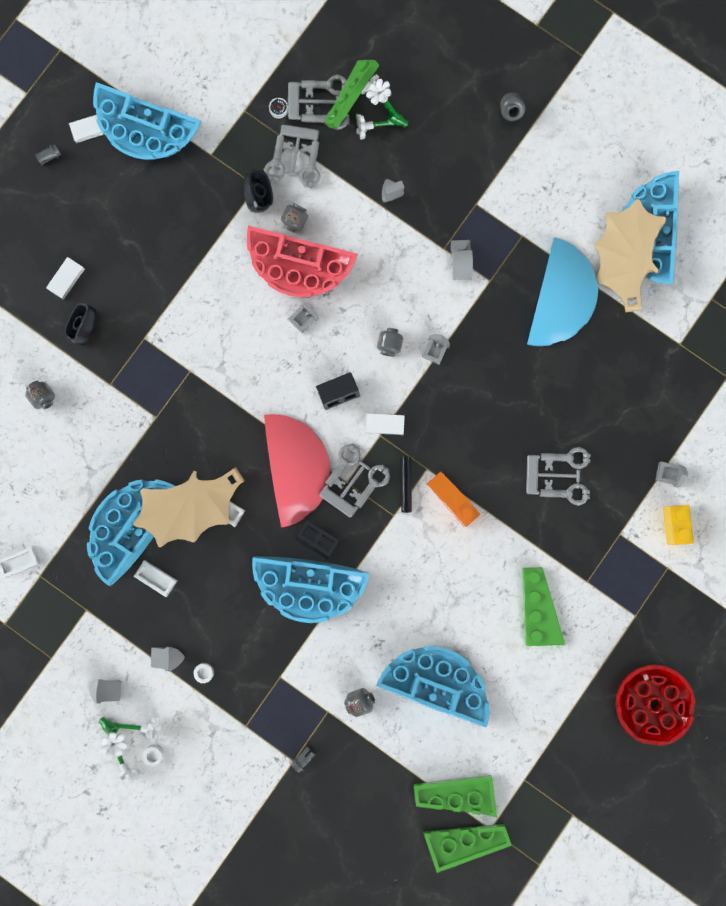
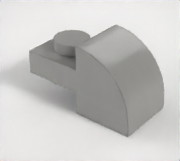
(461, 260)

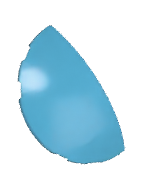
(141, 127)
(662, 199)
(565, 297)
(113, 537)
(308, 588)
(438, 681)

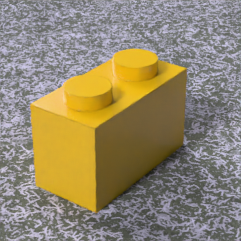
(678, 525)

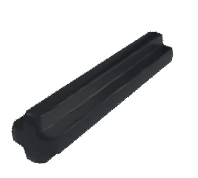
(406, 485)

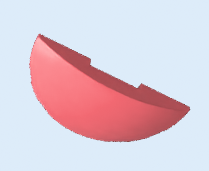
(297, 265)
(297, 467)

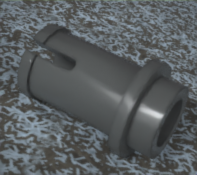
(48, 154)
(301, 761)

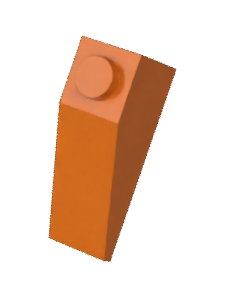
(453, 499)

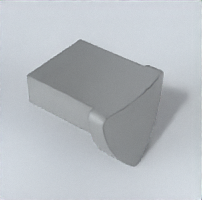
(392, 190)
(303, 317)
(436, 348)
(671, 474)
(166, 658)
(105, 690)

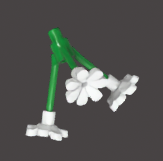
(379, 93)
(114, 743)

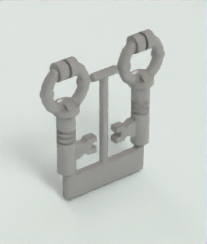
(293, 99)
(297, 132)
(532, 475)
(338, 501)

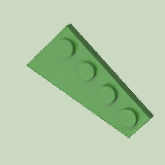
(352, 89)
(539, 612)
(458, 795)
(462, 845)

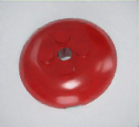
(673, 710)

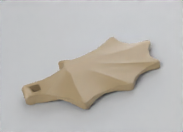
(628, 252)
(187, 508)

